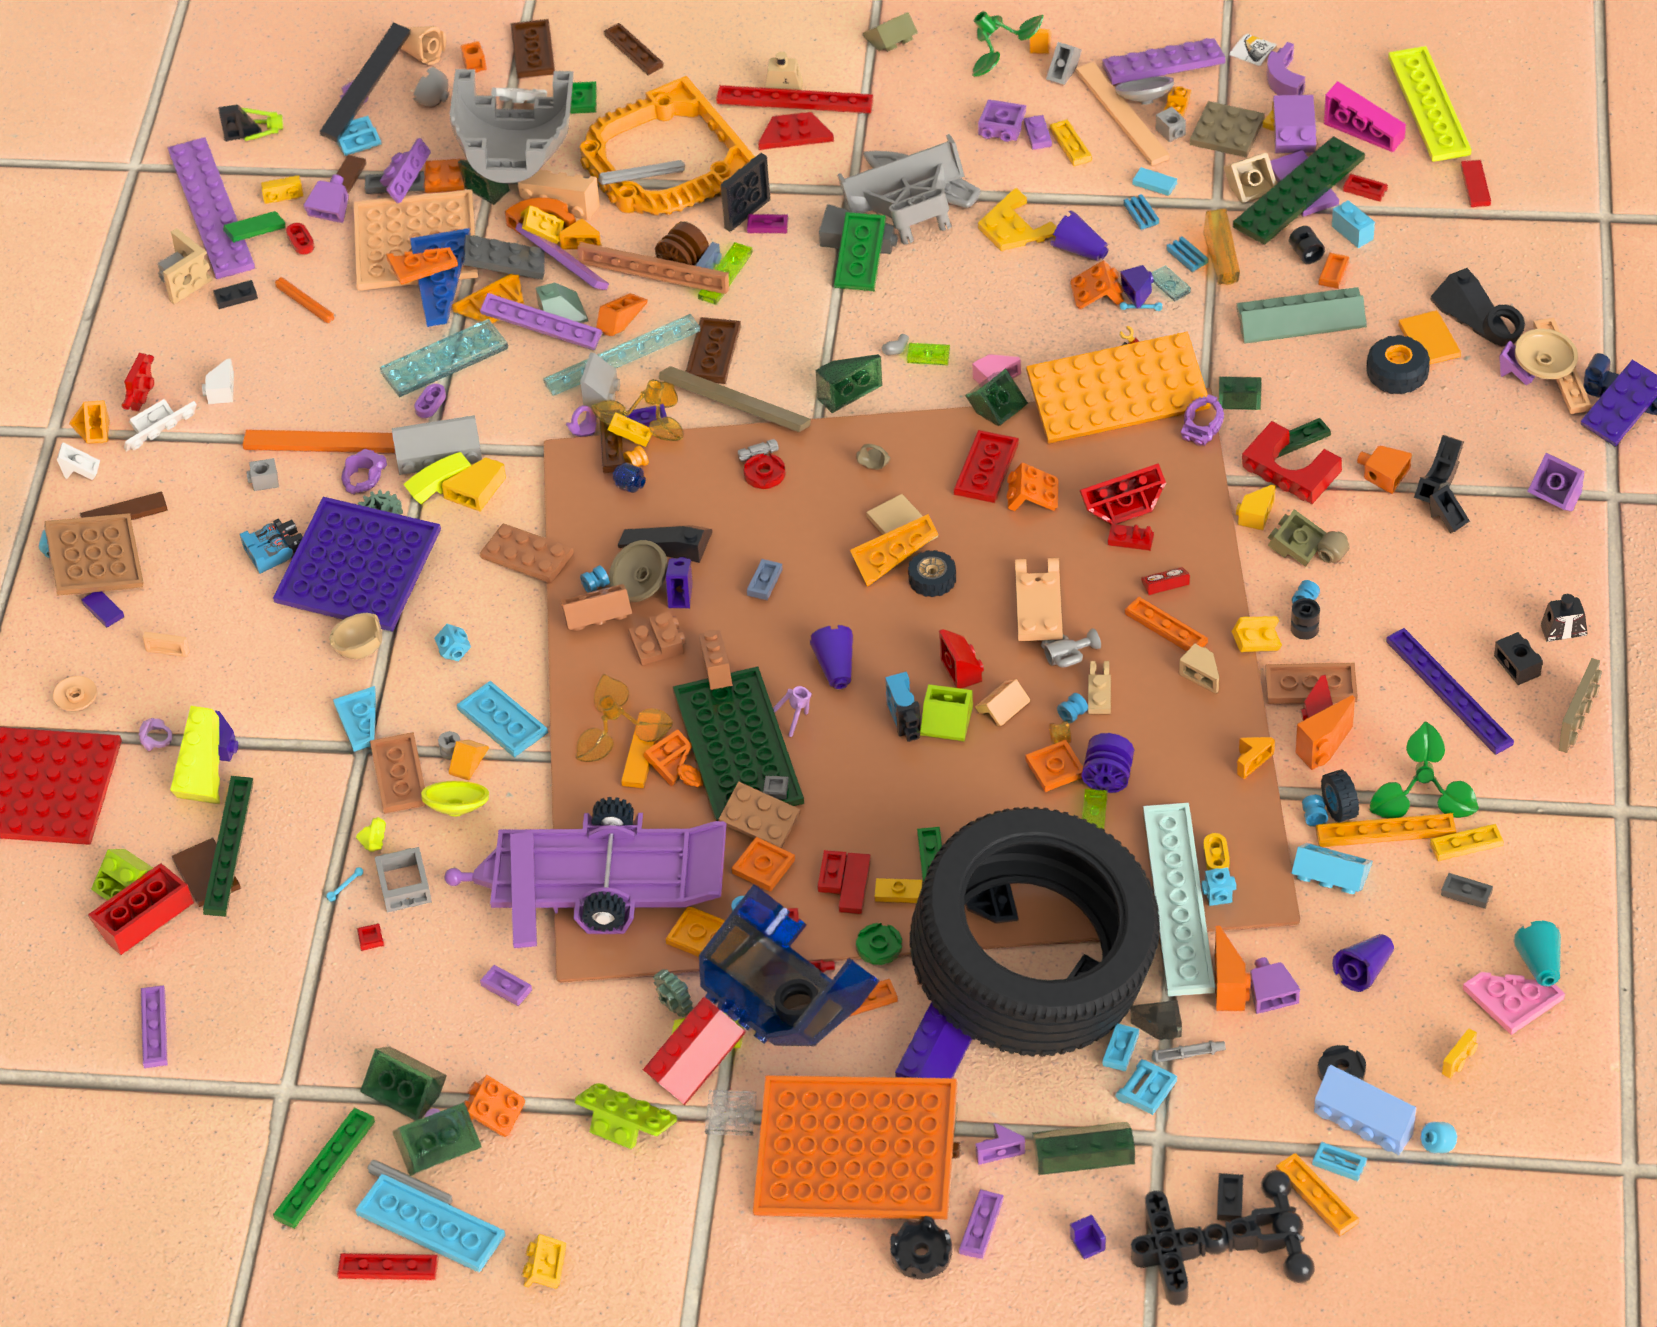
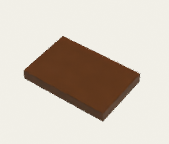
(195, 868)

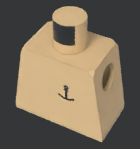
(783, 73)

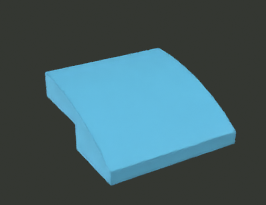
(359, 136)

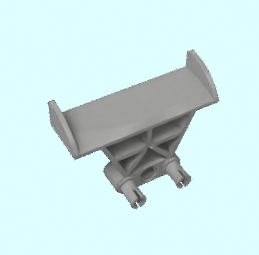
(907, 188)

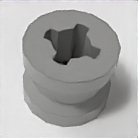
(447, 744)

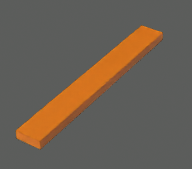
(318, 441)

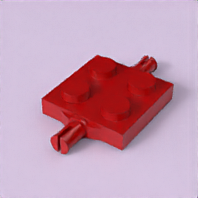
(138, 382)

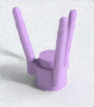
(798, 699)

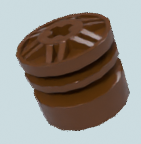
(682, 244)

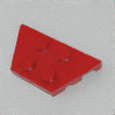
(794, 130)

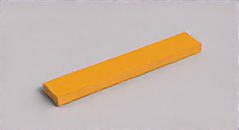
(1385, 830)

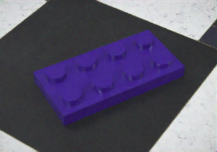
(1622, 403)

